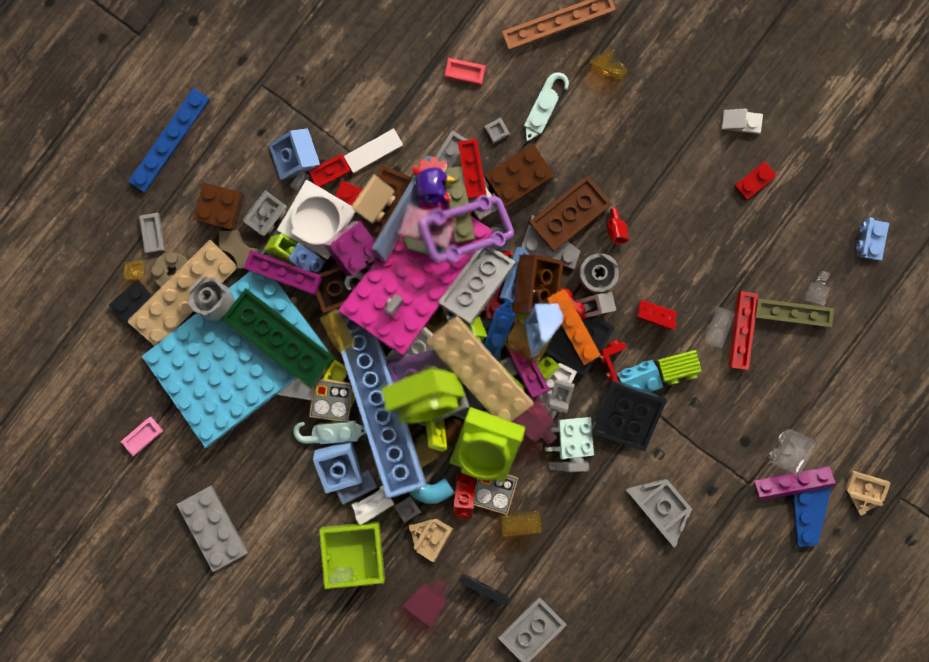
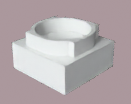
(315, 218)

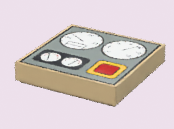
(331, 400)
(495, 494)

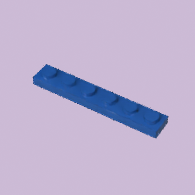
(169, 140)

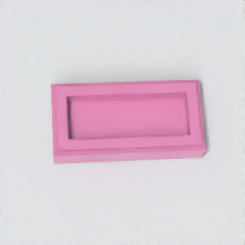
(142, 436)

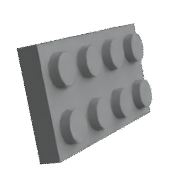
(477, 284)
(212, 528)

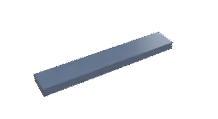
(389, 235)

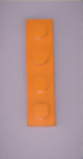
(575, 328)

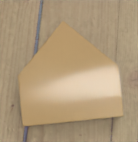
(866, 491)
(430, 537)

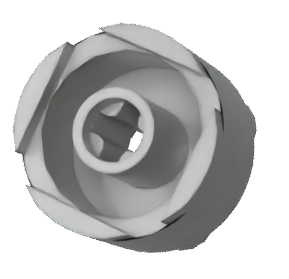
(609, 272)
(210, 298)

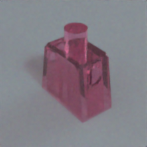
(537, 422)
(427, 602)

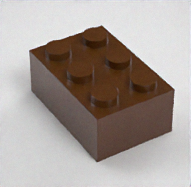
(519, 176)
(536, 281)

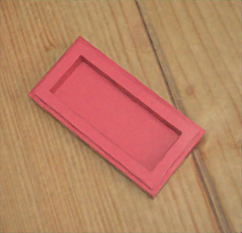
(464, 71)

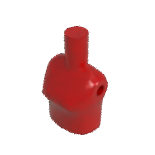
(617, 228)

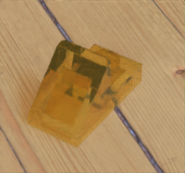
(602, 64)
(338, 330)

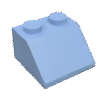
(294, 153)
(541, 325)
(337, 466)

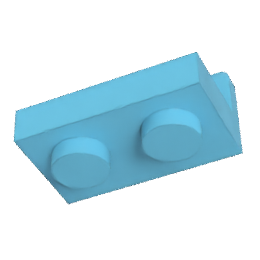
(643, 376)

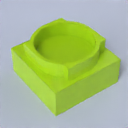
(424, 396)
(487, 446)
(355, 548)

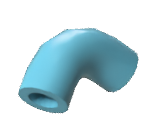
(433, 493)

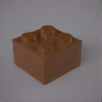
(218, 206)
(332, 290)

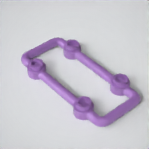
(453, 253)

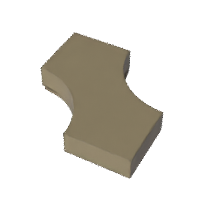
(231, 242)

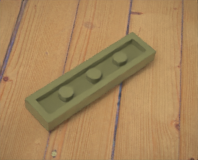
(463, 226)
(794, 313)

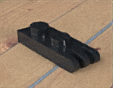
(482, 589)

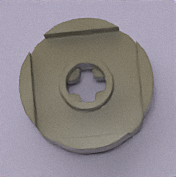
(163, 263)

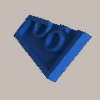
(809, 515)

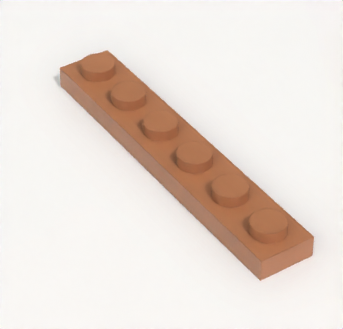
(556, 22)

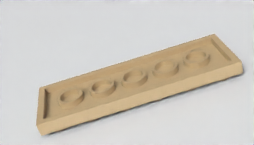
(170, 303)
(479, 370)

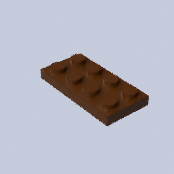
(399, 183)
(570, 213)

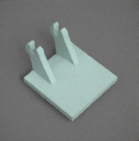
(575, 438)

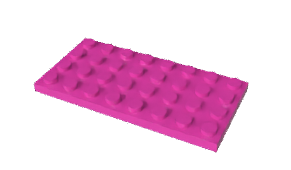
(413, 278)

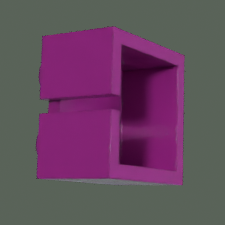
(351, 248)

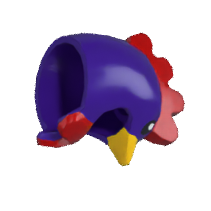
(430, 181)

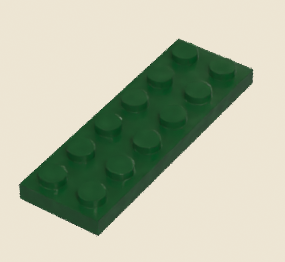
(278, 338)

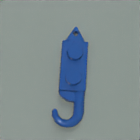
(499, 329)

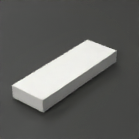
(373, 151)

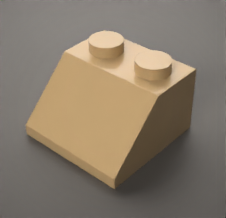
(374, 200)

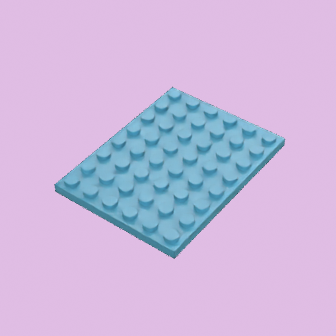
(219, 373)

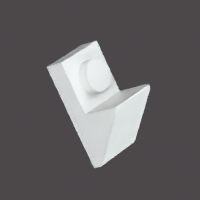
(742, 121)

